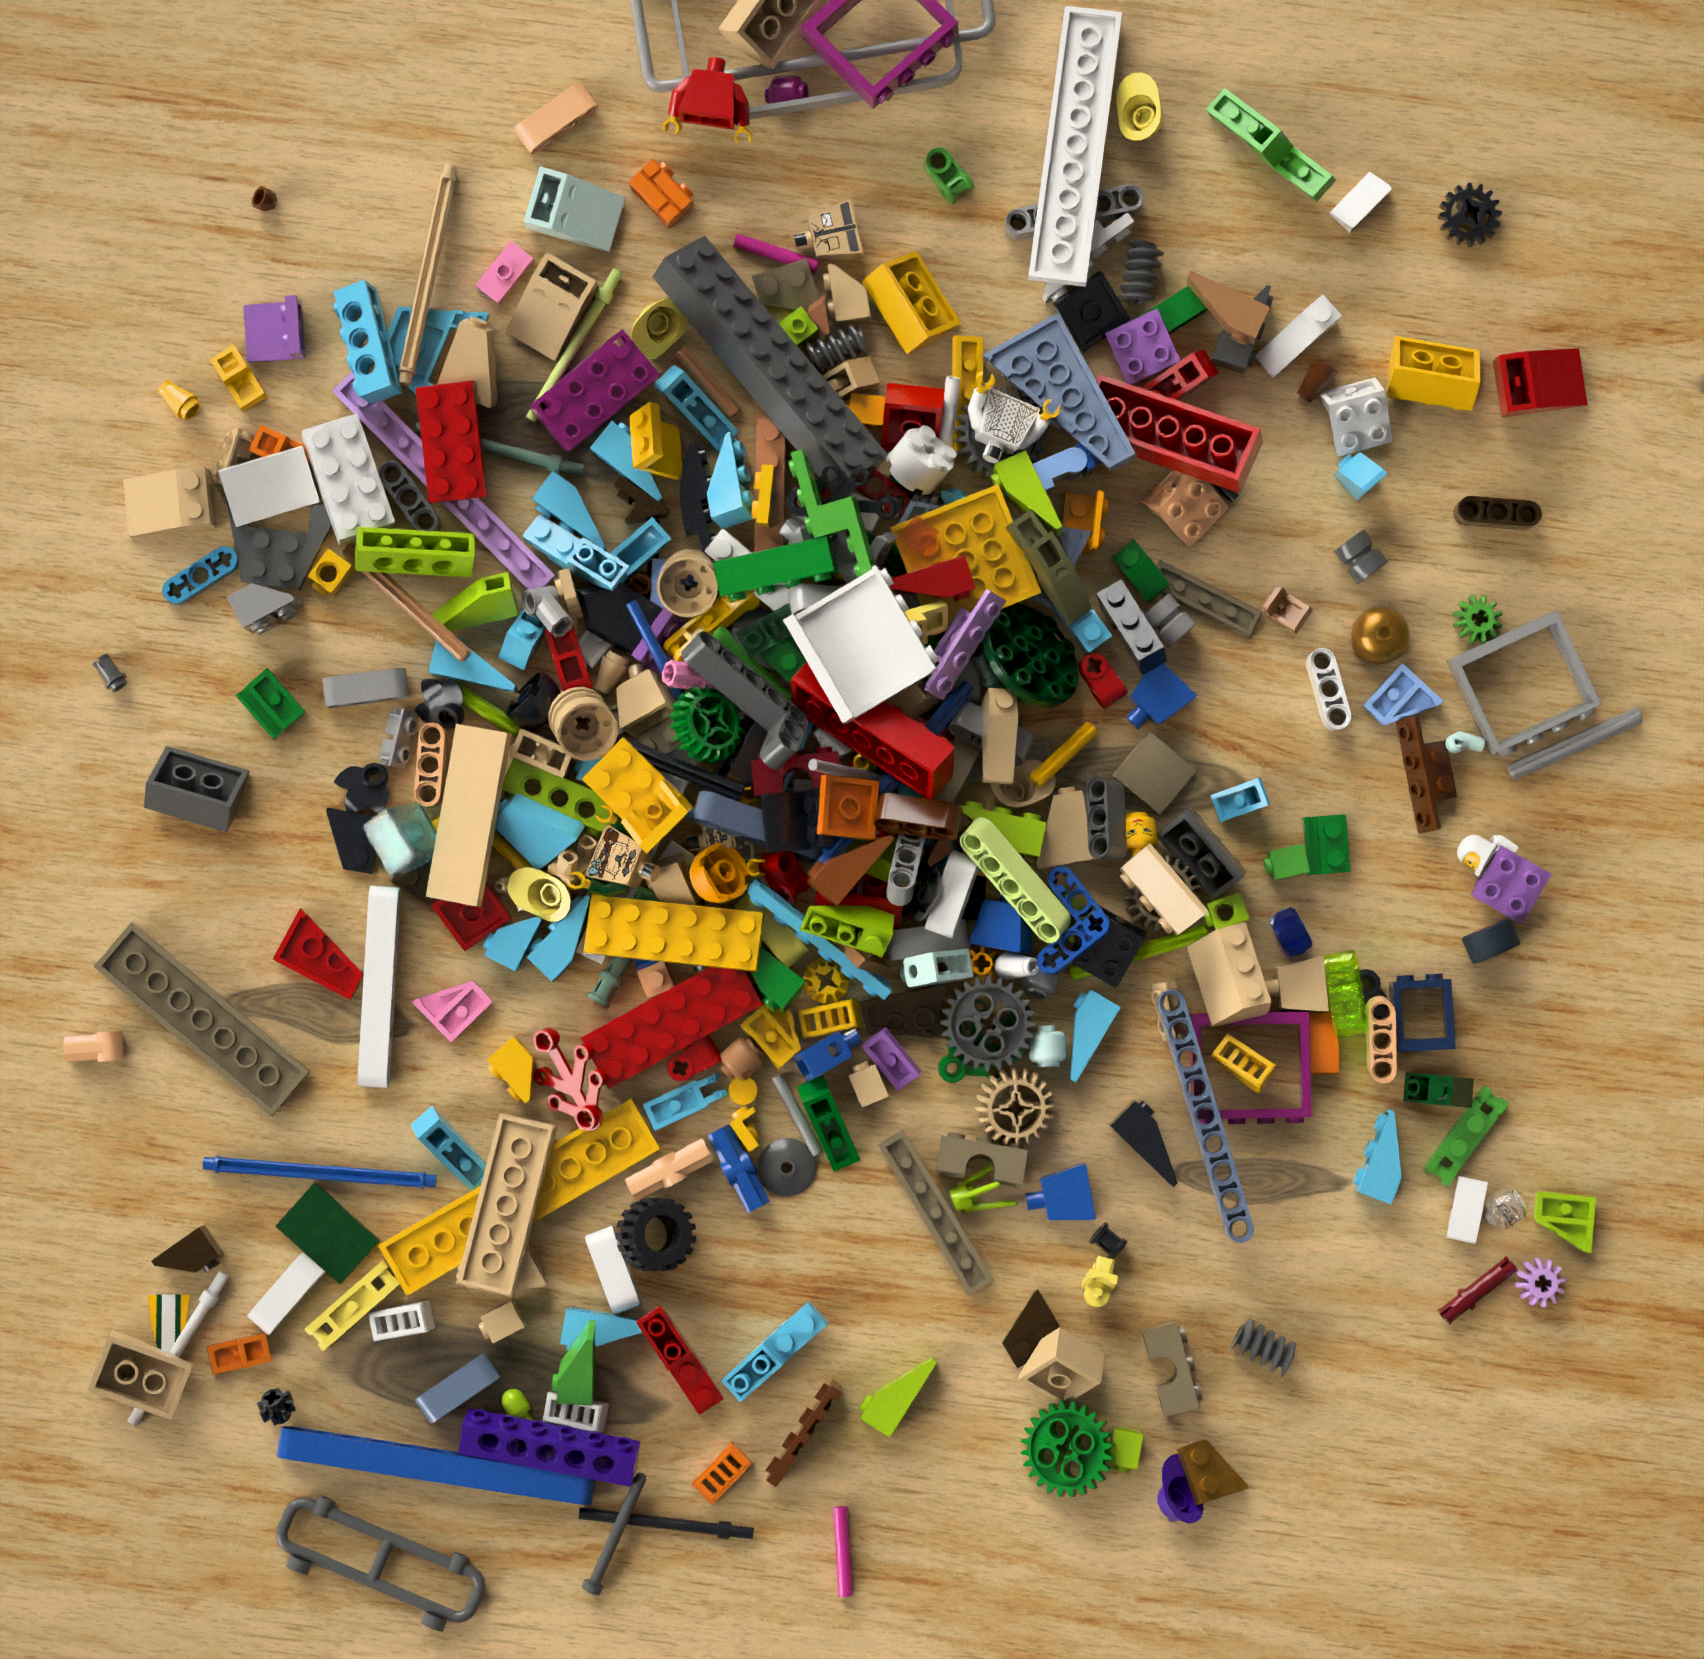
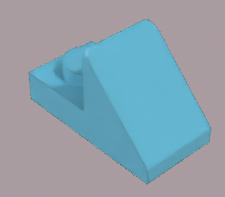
(1240, 799)

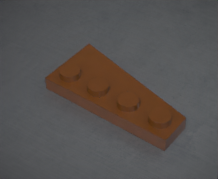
(779, 1466)

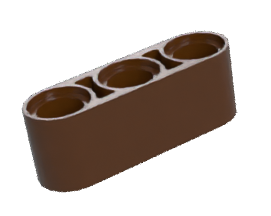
(918, 816)

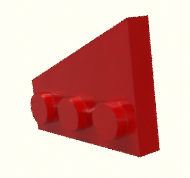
(317, 957)

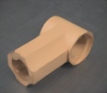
(100, 1047)

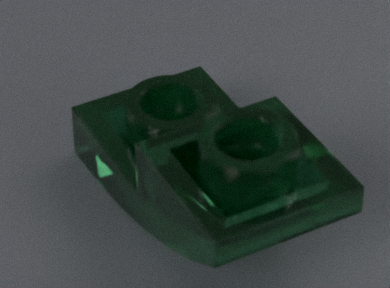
(765, 632)

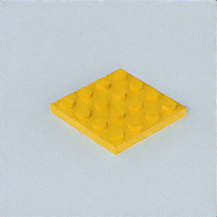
(978, 531)

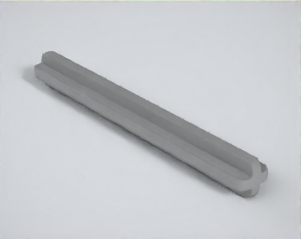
(1575, 743)

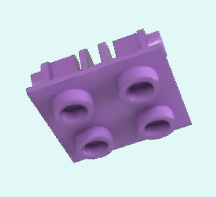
(1142, 347)
(1511, 884)

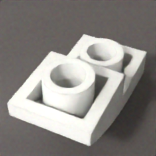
(1466, 1210)

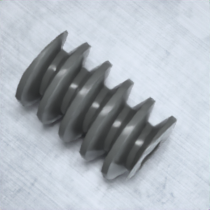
(1140, 272)
(836, 348)
(1264, 1346)

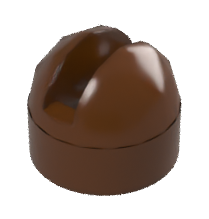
(264, 199)
(638, 586)

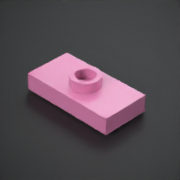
(504, 272)

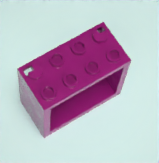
(594, 390)

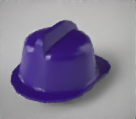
(1175, 1494)

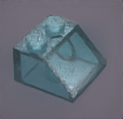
(402, 837)

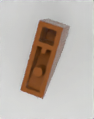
(841, 872)

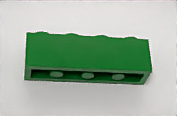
(775, 568)

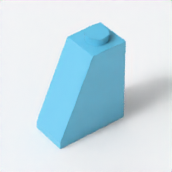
(536, 829)

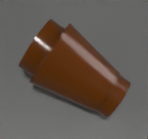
(1316, 380)

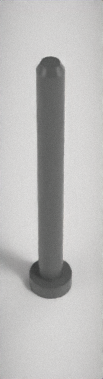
(593, 1584)

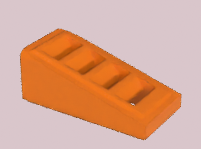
(739, 1456)

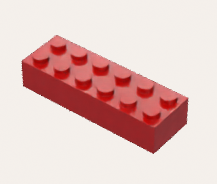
(1183, 435)
(881, 736)
(671, 1022)

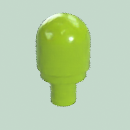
(516, 1404)

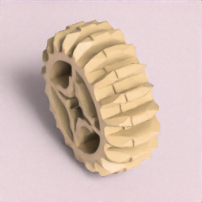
(1027, 1106)

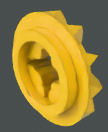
(827, 994)

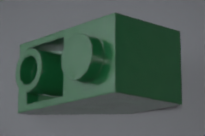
(1438, 1089)

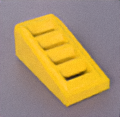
(853, 1011)
(1238, 1070)

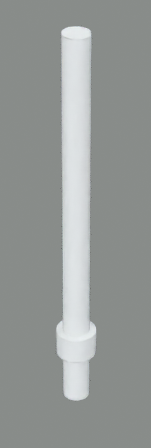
(207, 1299)

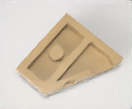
(567, 591)

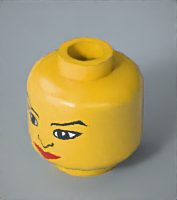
(1140, 831)

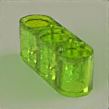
(1345, 993)

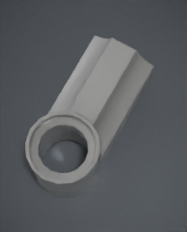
(546, 605)

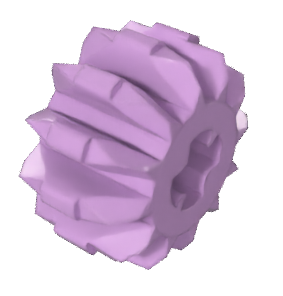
(1536, 1293)

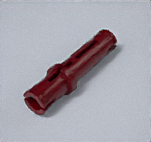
(1477, 1290)

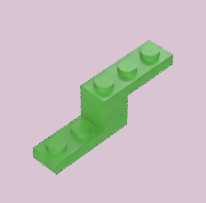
(1270, 145)
(831, 517)

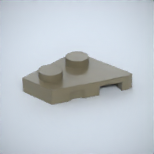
(787, 286)

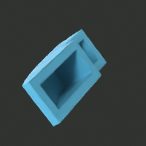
(641, 547)

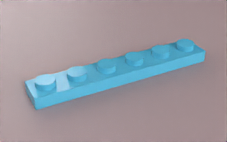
(786, 914)

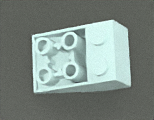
(573, 210)

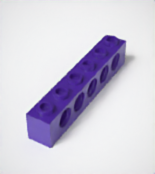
(549, 1447)

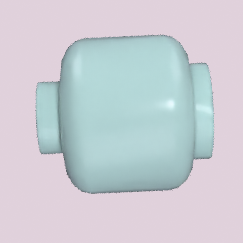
(1047, 1046)

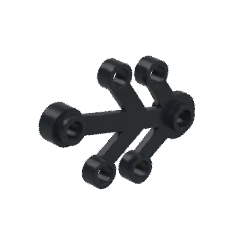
(842, 492)

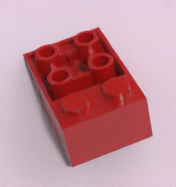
(1539, 381)

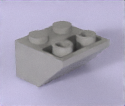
(261, 606)

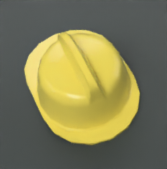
(1139, 107)
(658, 328)
(540, 893)

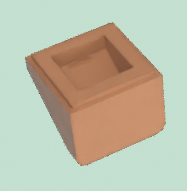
(819, 314)

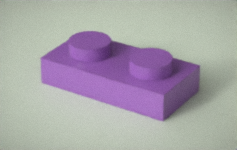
(891, 1058)

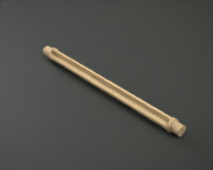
(427, 275)

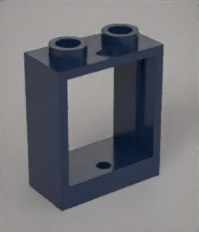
(1424, 1044)

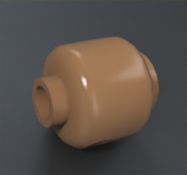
(741, 1059)

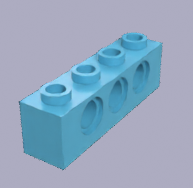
(384, 379)

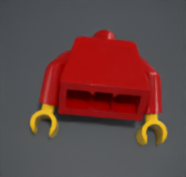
(710, 100)

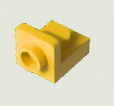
(746, 1133)

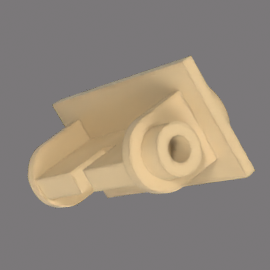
(235, 447)
(1169, 1003)

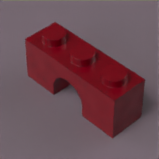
(772, 781)

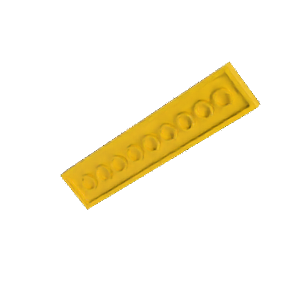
(573, 1168)

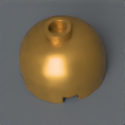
(1380, 635)

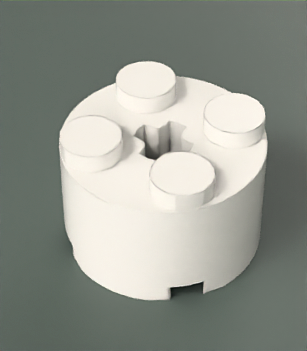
(921, 460)

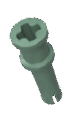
(609, 981)

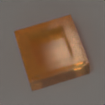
(918, 535)

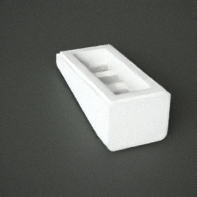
(425, 1317)
(599, 1419)

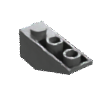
(1234, 355)

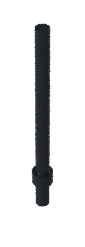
(722, 1529)

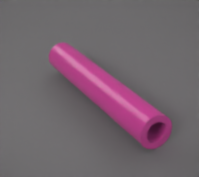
(771, 251)
(843, 1555)

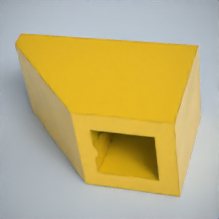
(516, 1067)

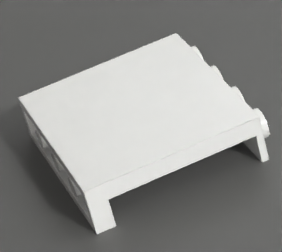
(862, 644)

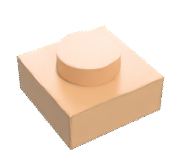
(655, 979)

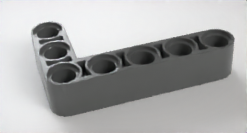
(752, 694)

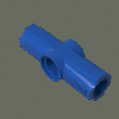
(738, 1168)

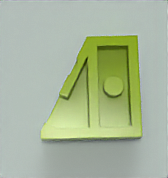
(1567, 1217)

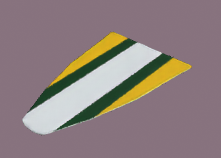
(167, 1317)

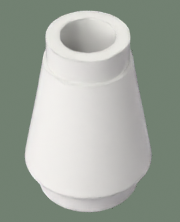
(1015, 966)

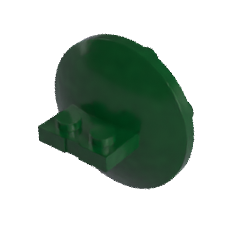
(1030, 656)

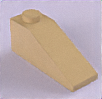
(999, 735)

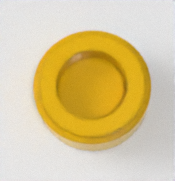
(743, 1091)

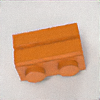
(661, 192)

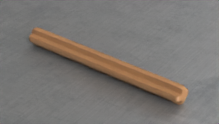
(414, 609)

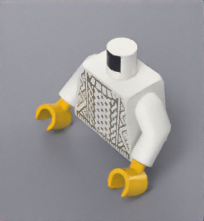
(1005, 421)

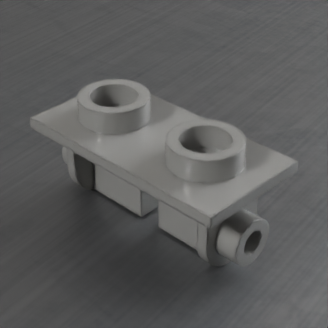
(403, 727)

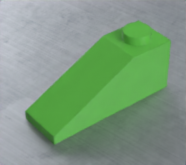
(577, 1370)

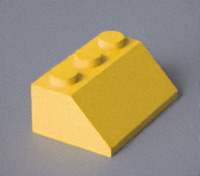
(911, 302)
(1433, 373)

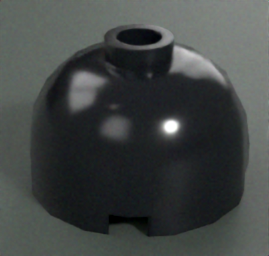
(533, 702)

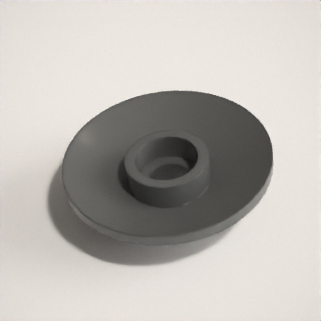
(784, 1151)

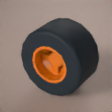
(1491, 941)

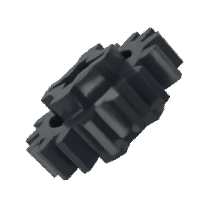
(1474, 225)

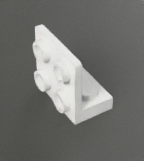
(1358, 416)

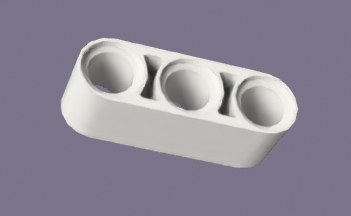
(1331, 675)
(954, 894)
(613, 1270)
(285, 1293)

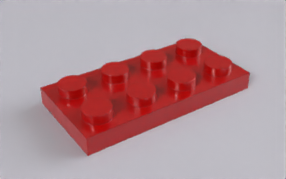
(451, 441)

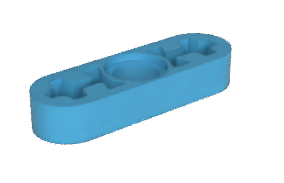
(187, 594)

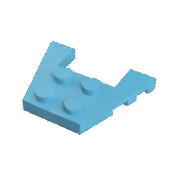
(434, 338)

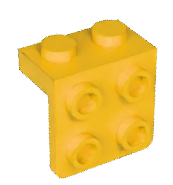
(655, 443)

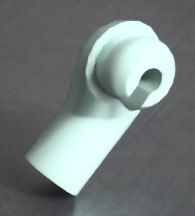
(1460, 741)

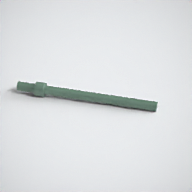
(554, 462)

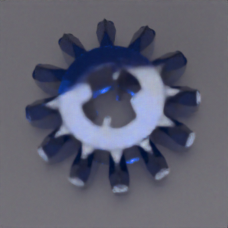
(1290, 932)

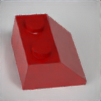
(910, 408)

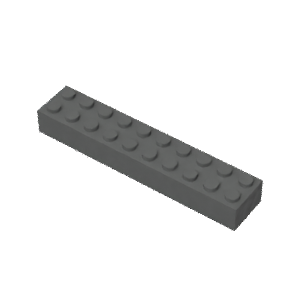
(767, 362)

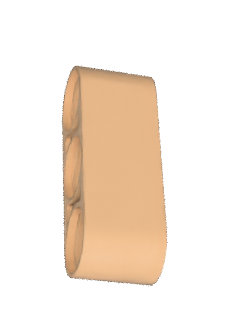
(556, 118)
(427, 751)
(1388, 1051)

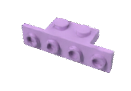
(961, 641)

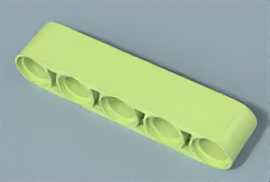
(1015, 880)

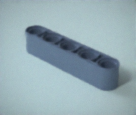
(738, 821)

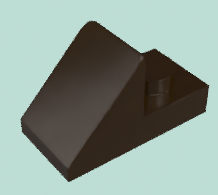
(645, 505)

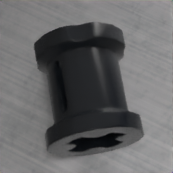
(1108, 1241)

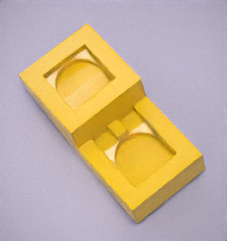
(238, 378)

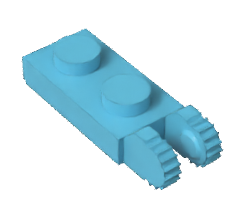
(681, 1102)

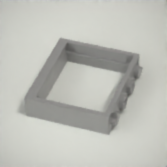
(1554, 623)

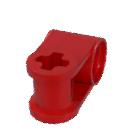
(1104, 685)
(784, 874)
(698, 1056)

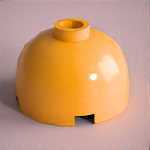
(718, 873)

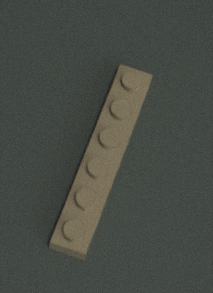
(935, 1212)

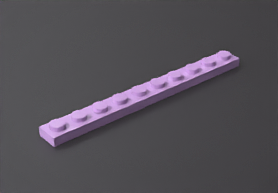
(470, 512)

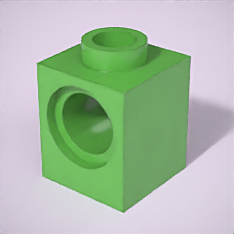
(1286, 862)

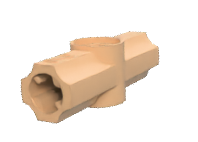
(669, 1169)

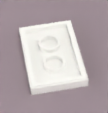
(268, 486)

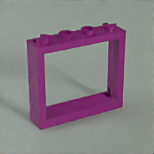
(901, 74)
(1264, 1116)

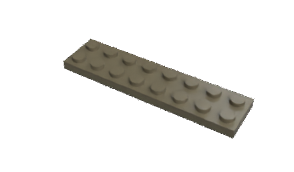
(202, 1019)

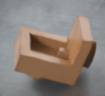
(1286, 609)

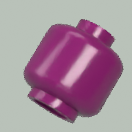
(785, 89)

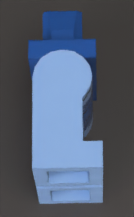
(1065, 466)

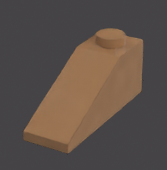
(1233, 311)

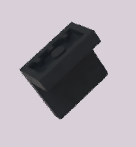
(792, 821)
(1114, 953)

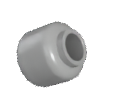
(1041, 984)

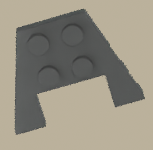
(279, 556)

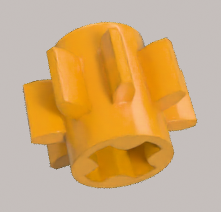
(987, 957)

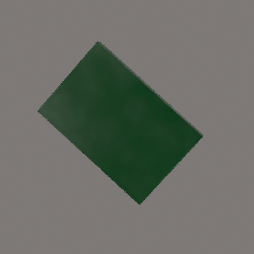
(327, 1233)

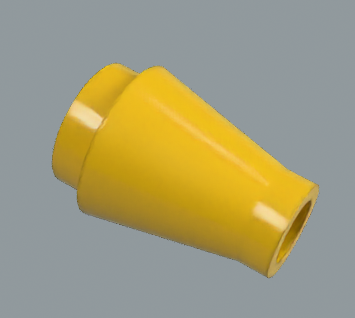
(181, 401)

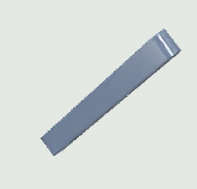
(1214, 1127)

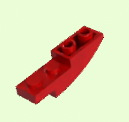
(569, 661)
(680, 1359)

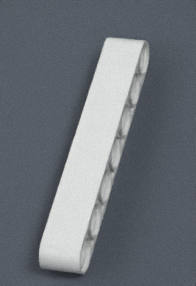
(379, 986)

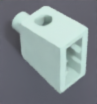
(923, 968)

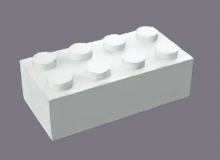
(347, 477)

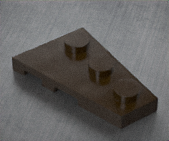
(909, 1012)

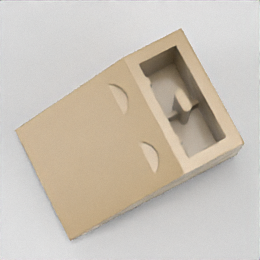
(551, 306)

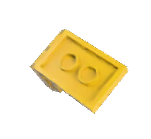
(637, 794)

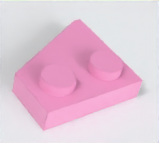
(454, 1008)

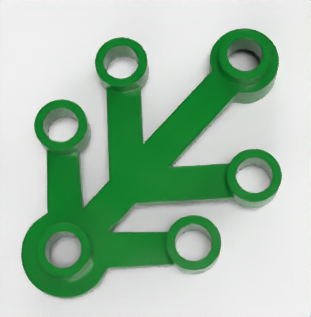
(968, 1069)

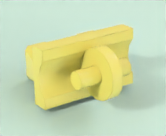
(1099, 1282)

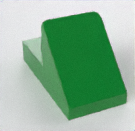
(1141, 570)

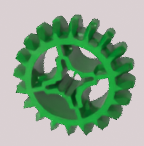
(696, 725)

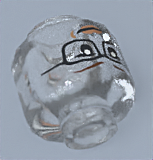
(1505, 1208)

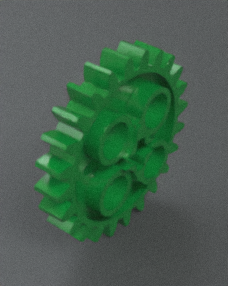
(1091, 1461)

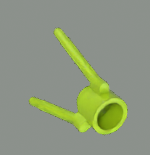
(965, 1196)

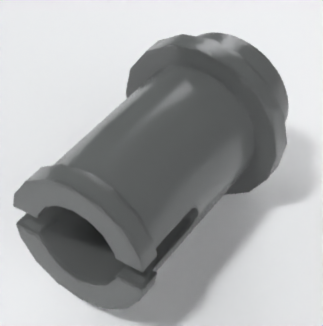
(113, 677)

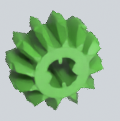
(1482, 630)

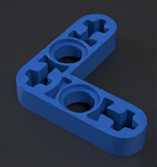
(1081, 928)

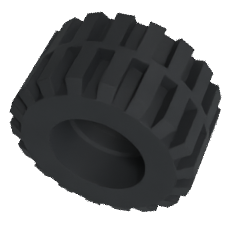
(678, 1234)

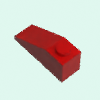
(1184, 376)
(940, 580)

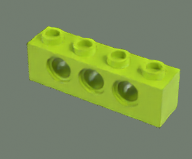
(414, 552)
(522, 773)

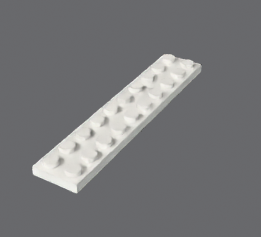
(1075, 146)

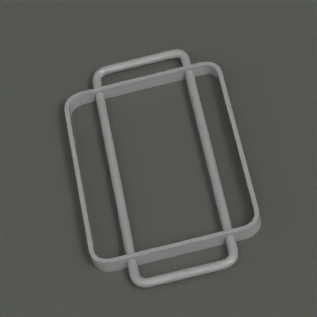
(811, 61)

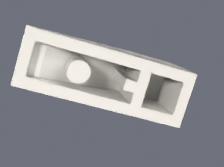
(1298, 336)

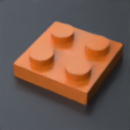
(847, 807)

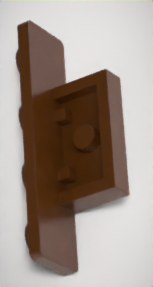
(1427, 773)

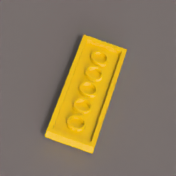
(674, 933)

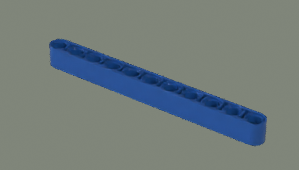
(430, 1465)

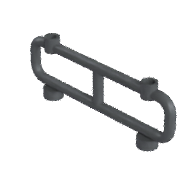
(303, 1558)

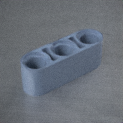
(457, 1388)

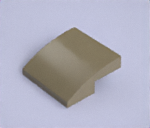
(1154, 773)

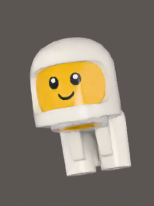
(1479, 852)

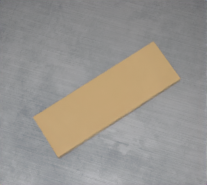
(468, 815)
(506, 1205)

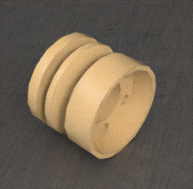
(674, 592)
(586, 738)

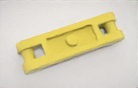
(352, 1306)

